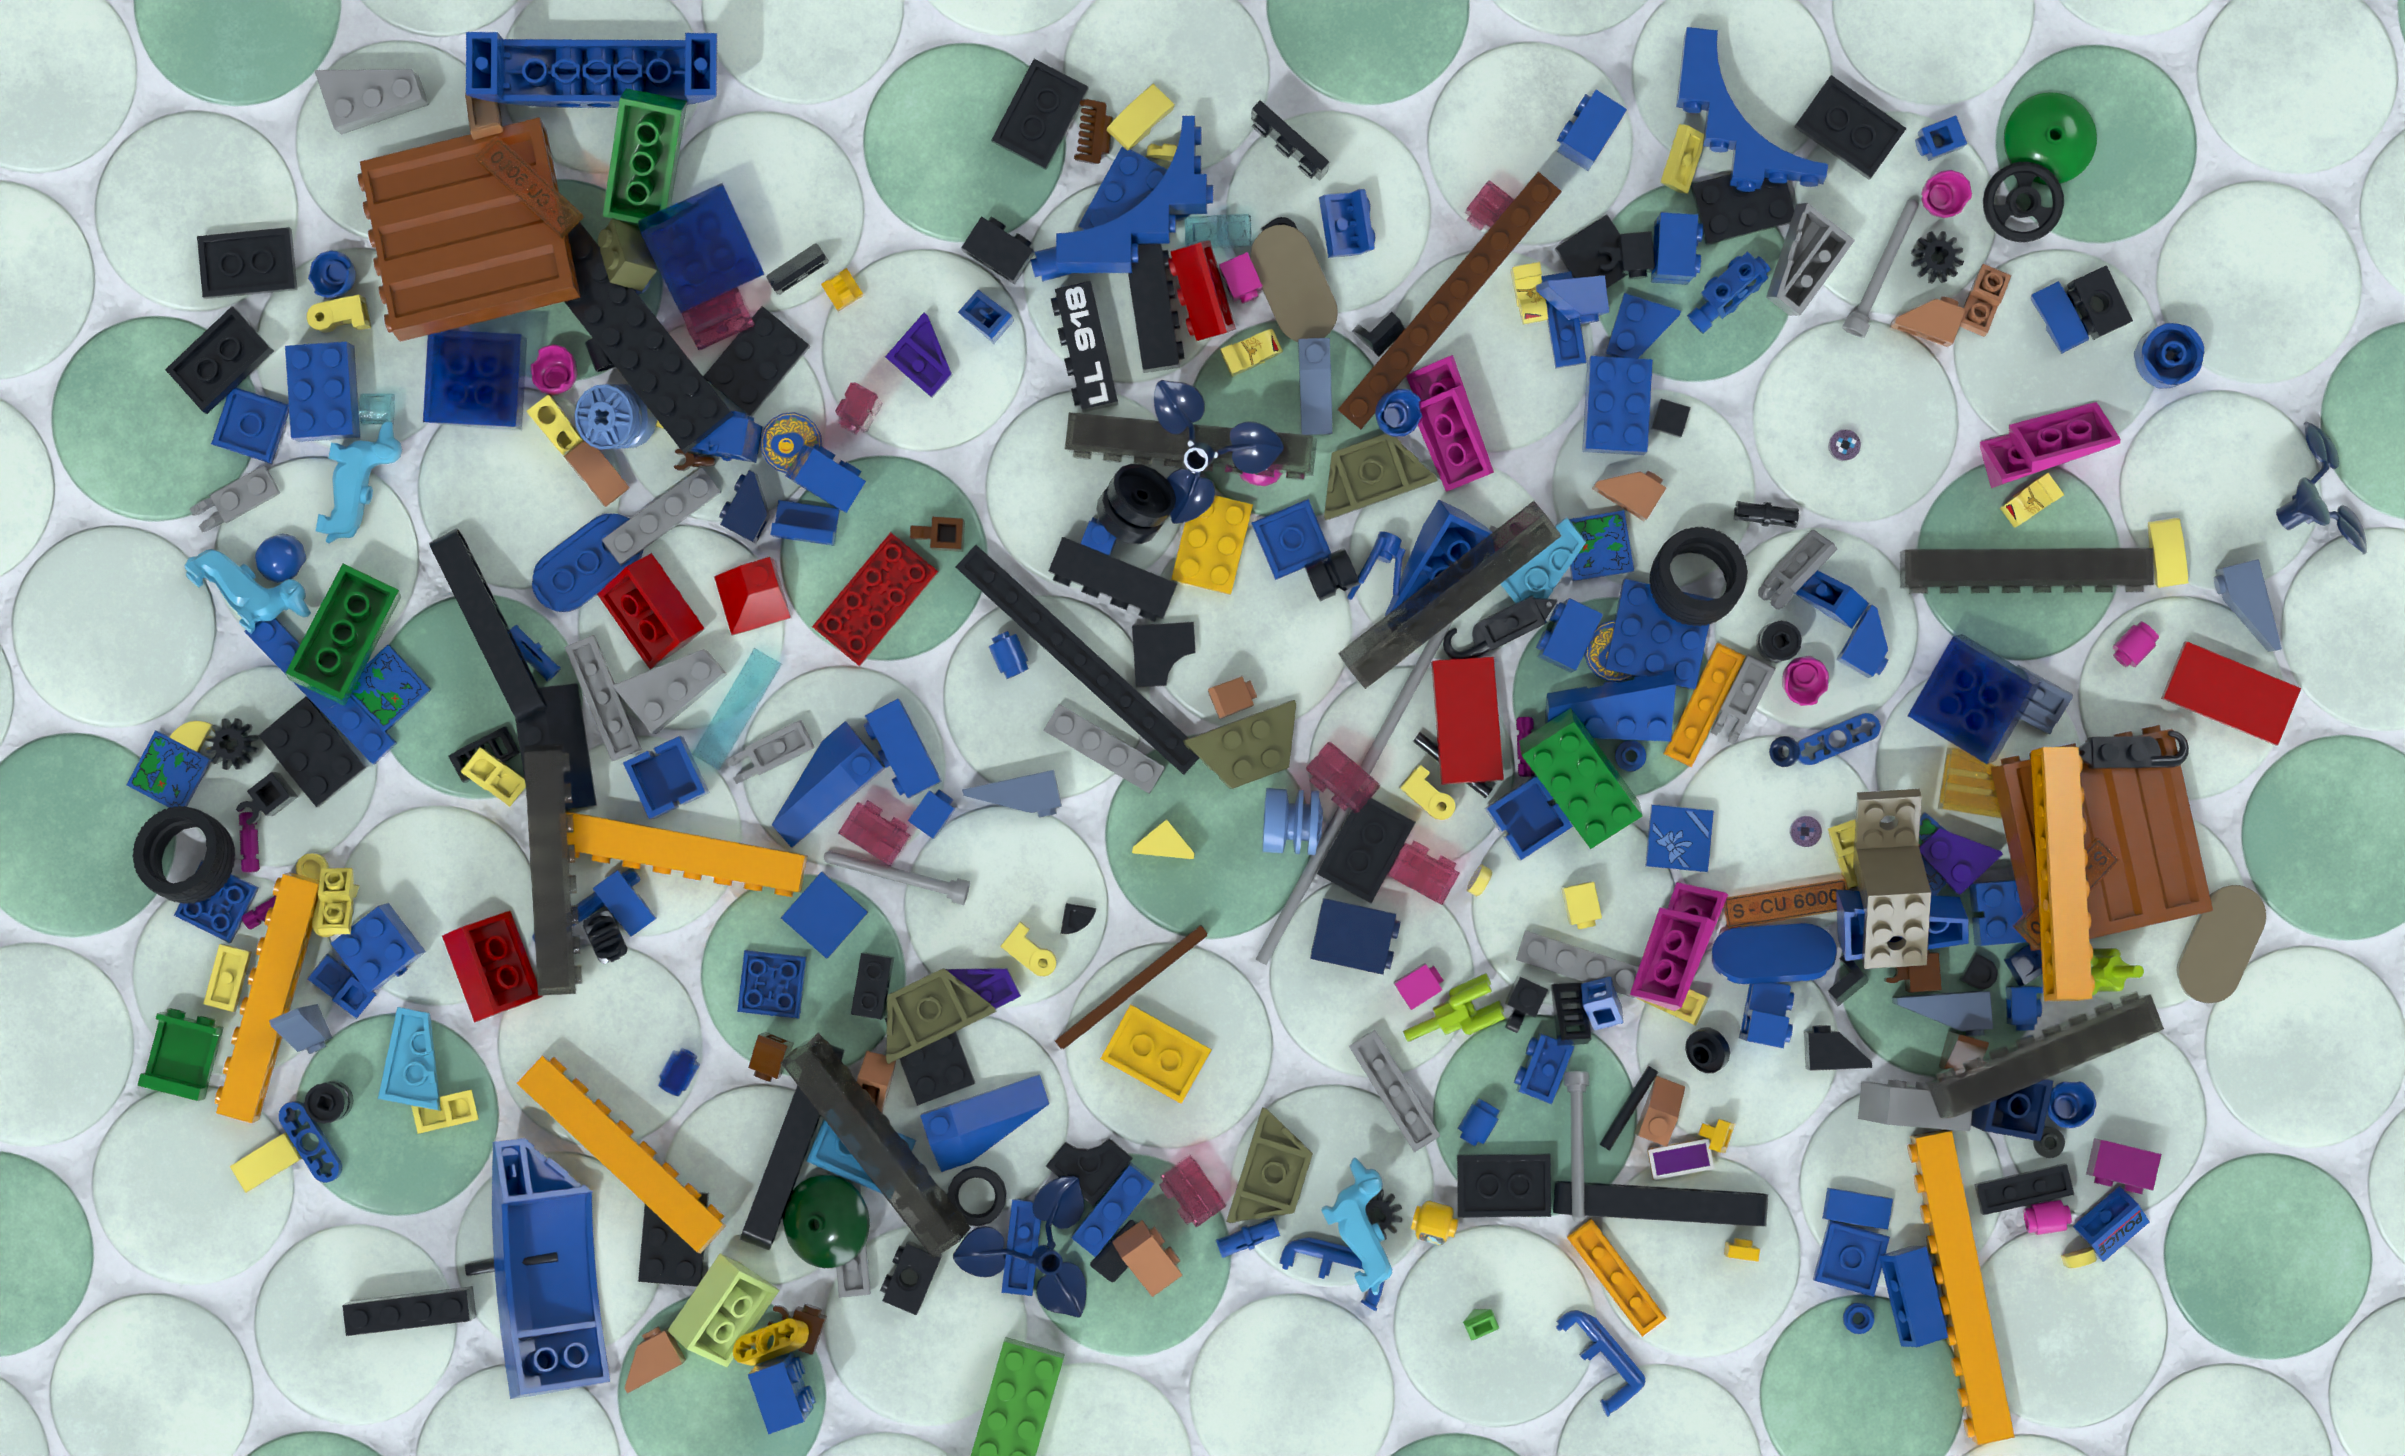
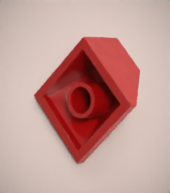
(752, 596)

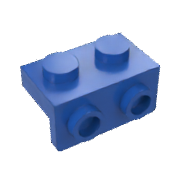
(1347, 223)
(1544, 1068)

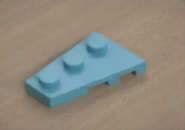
(1547, 568)
(410, 1062)

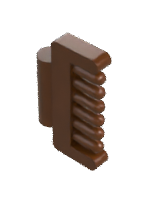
(1098, 137)

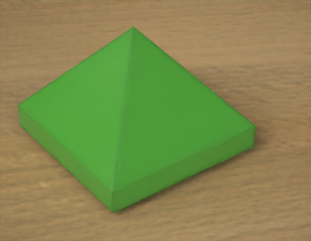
(1480, 1323)

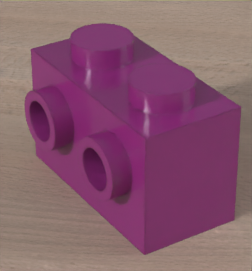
(2124, 1165)

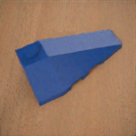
(1441, 542)
(831, 778)
(975, 1124)

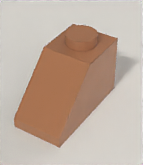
(1933, 321)
(1633, 492)
(1232, 697)
(876, 1077)
(1660, 1111)
(653, 1358)

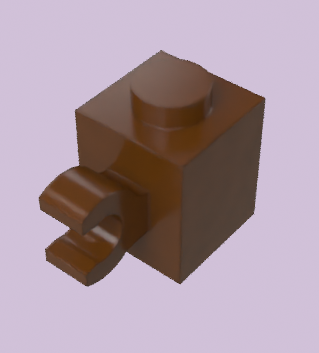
(945, 533)
(1920, 977)
(812, 1317)

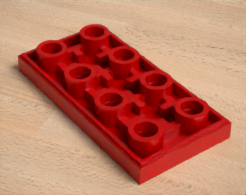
(875, 599)
(2231, 693)
(1467, 720)

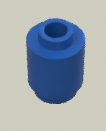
(1045, 264)
(1008, 654)
(1478, 1122)

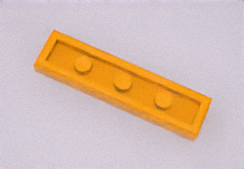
(1704, 705)
(1616, 1277)

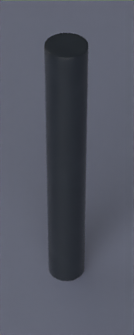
(1432, 749)
(1628, 1108)
(488, 1266)

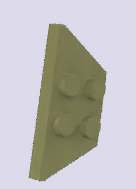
(1372, 474)
(1248, 746)
(930, 1012)
(1271, 1172)

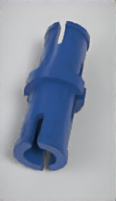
(547, 666)
(1248, 1237)

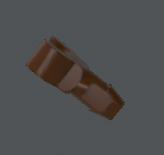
(694, 460)

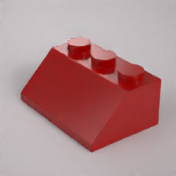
(1201, 290)
(650, 610)
(491, 966)

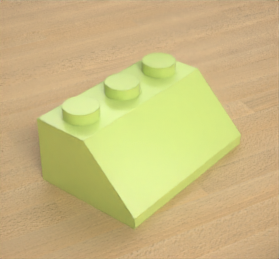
(722, 1310)

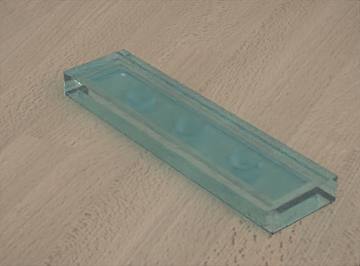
(736, 709)

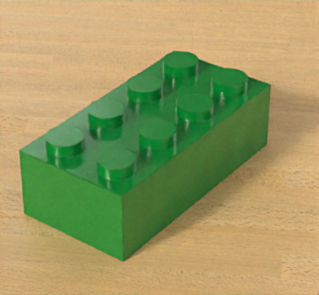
(644, 155)
(343, 634)
(1580, 778)

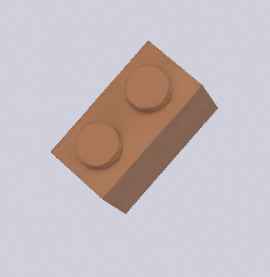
(1147, 1258)

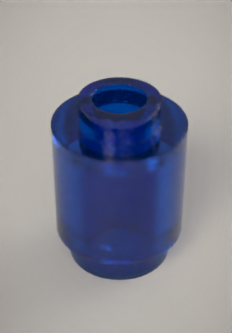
(678, 1071)

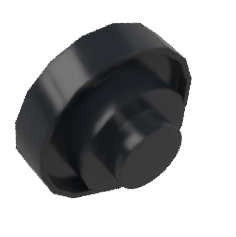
(1707, 1050)

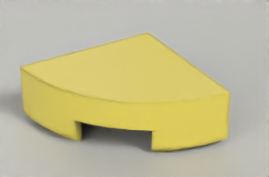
(1163, 152)
(192, 734)

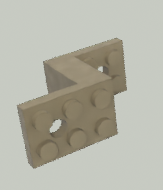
(1891, 878)

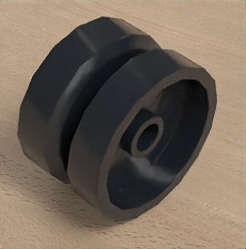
(1136, 503)

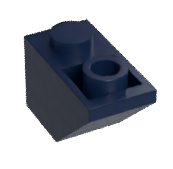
(748, 510)

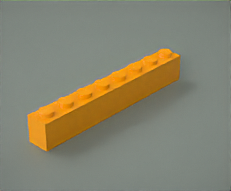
(688, 853)
(2062, 874)
(270, 996)
(622, 1154)

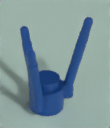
(1385, 549)

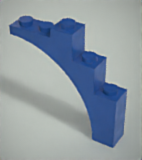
(1725, 127)
(1115, 244)

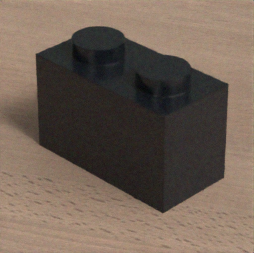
(998, 249)

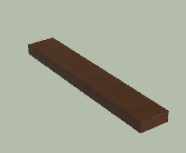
(1131, 987)

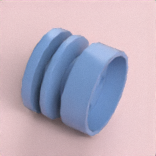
(613, 417)
(1291, 821)

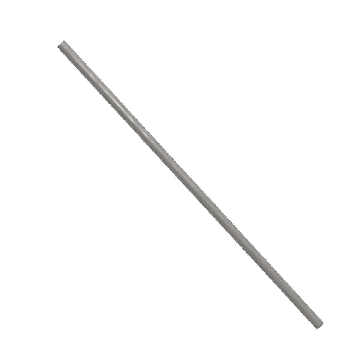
(1340, 816)

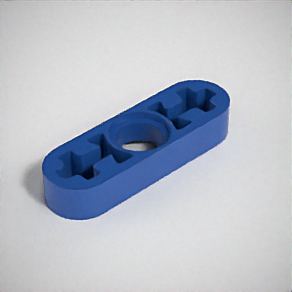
(1855, 722)
(315, 1165)

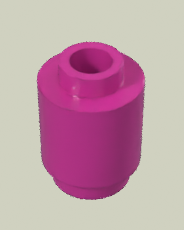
(2135, 645)
(2047, 1217)

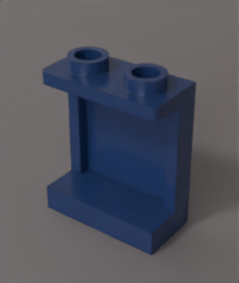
(1354, 936)

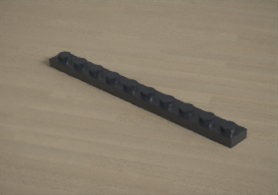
(1077, 658)

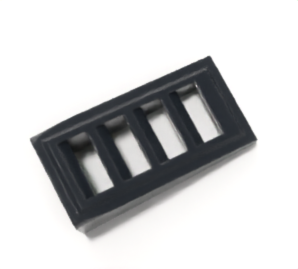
(503, 733)
(1572, 1037)

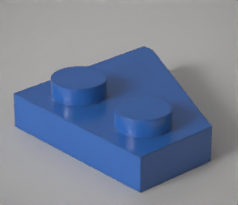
(1638, 326)

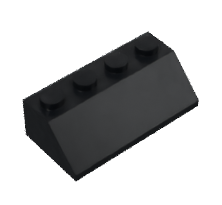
(563, 725)

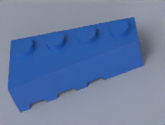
(1621, 710)
(1946, 924)

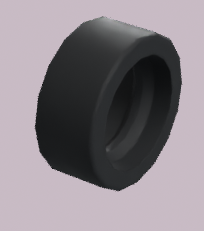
(995, 1181)

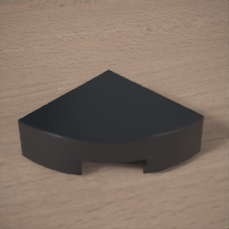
(1076, 918)

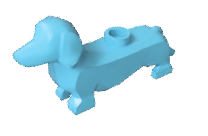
(352, 480)
(244, 593)
(1356, 1228)

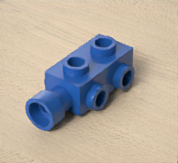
(1727, 287)

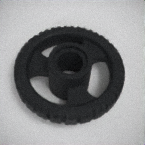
(2046, 217)

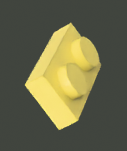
(1683, 159)
(227, 977)

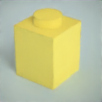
(1582, 904)

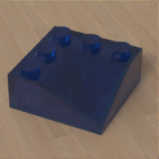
(701, 247)
(475, 379)
(1974, 698)

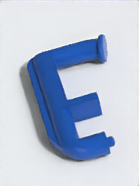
(1328, 1253)
(1604, 1343)

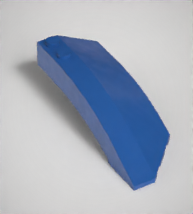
(545, 1309)

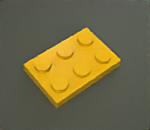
(1213, 546)
(1155, 1054)

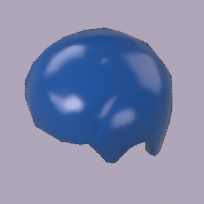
(332, 274)
(1398, 412)
(280, 557)
(2071, 1104)

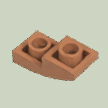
(1984, 299)
(596, 472)

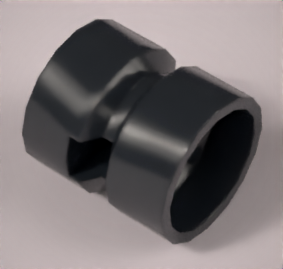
(1332, 574)
(1778, 641)
(328, 1102)

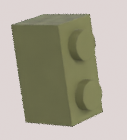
(626, 255)

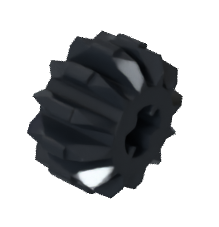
(1928, 248)
(222, 736)
(605, 937)
(1385, 1209)

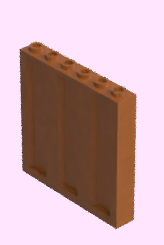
(457, 239)
(2140, 818)

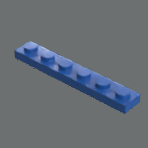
(349, 719)

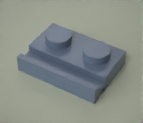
(2046, 705)

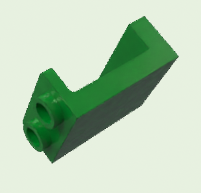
(182, 1055)

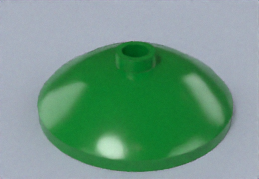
(2029, 137)

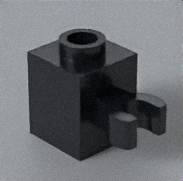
(268, 796)

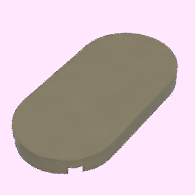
(1294, 283)
(2221, 944)

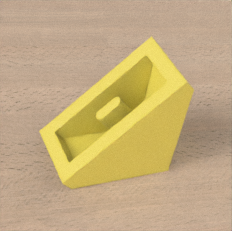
(1164, 842)

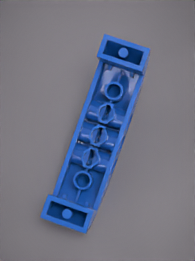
(588, 71)

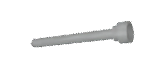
(1857, 323)
(955, 890)
(1576, 1085)

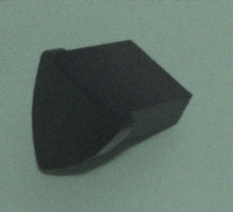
(1382, 335)
(1849, 984)

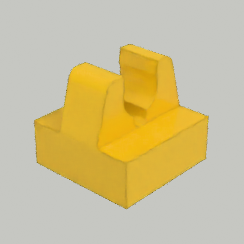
(842, 289)
(1719, 1135)

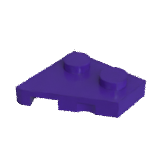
(921, 357)
(1957, 858)
(991, 984)

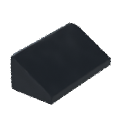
(797, 269)
(1108, 1261)

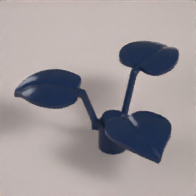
(1252, 445)
(2309, 506)
(1063, 1285)

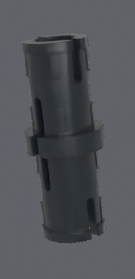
(1766, 514)

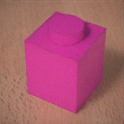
(1241, 278)
(1419, 985)

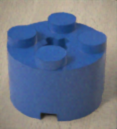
(2182, 367)

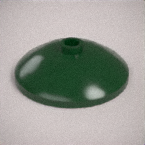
(841, 1220)

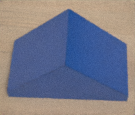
(986, 316)

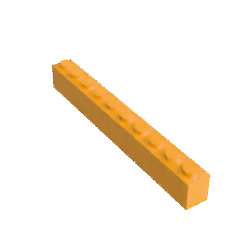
(1961, 1286)

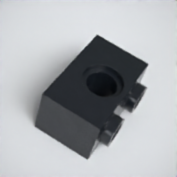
(2101, 285)
(872, 985)
(904, 1295)

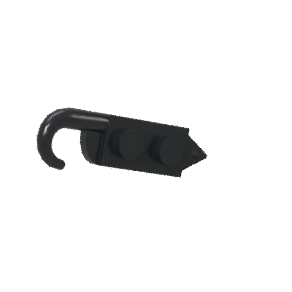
(1502, 627)
(2131, 752)

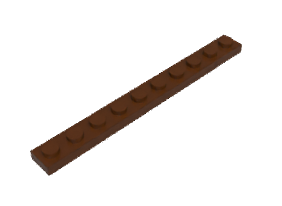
(1450, 299)

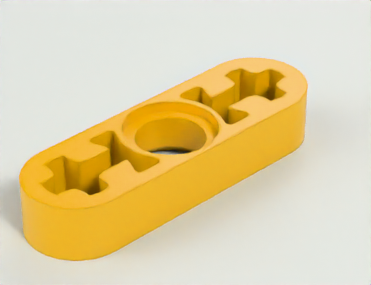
(742, 1348)

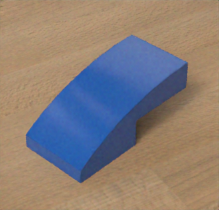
(2060, 317)
(624, 903)
(341, 985)
(1857, 1208)

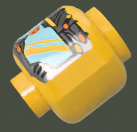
(1434, 1222)

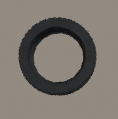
(1715, 547)
(155, 837)

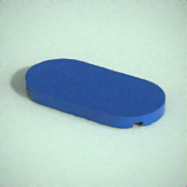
(579, 566)
(1774, 953)

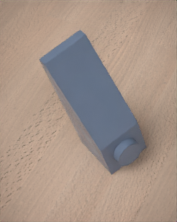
(1315, 386)
(2247, 597)
(1026, 793)
(1959, 1010)
(303, 1028)

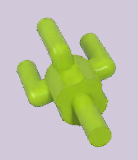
(2111, 971)
(1460, 1011)

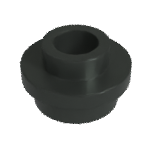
(2058, 1147)

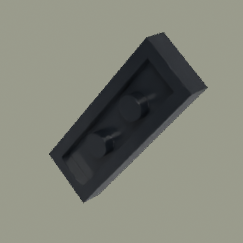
(2024, 1189)

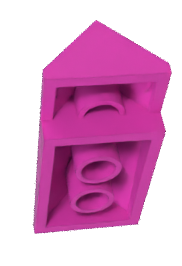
(1449, 424)
(2047, 442)
(1677, 945)

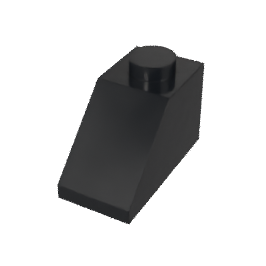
(1831, 1051)

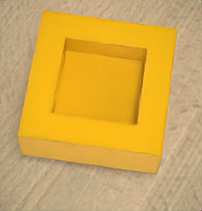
(1742, 1250)

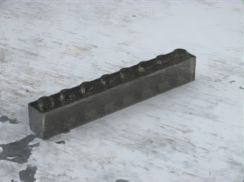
(1149, 441)
(2026, 569)
(1449, 594)
(551, 870)
(2044, 1056)
(876, 1145)

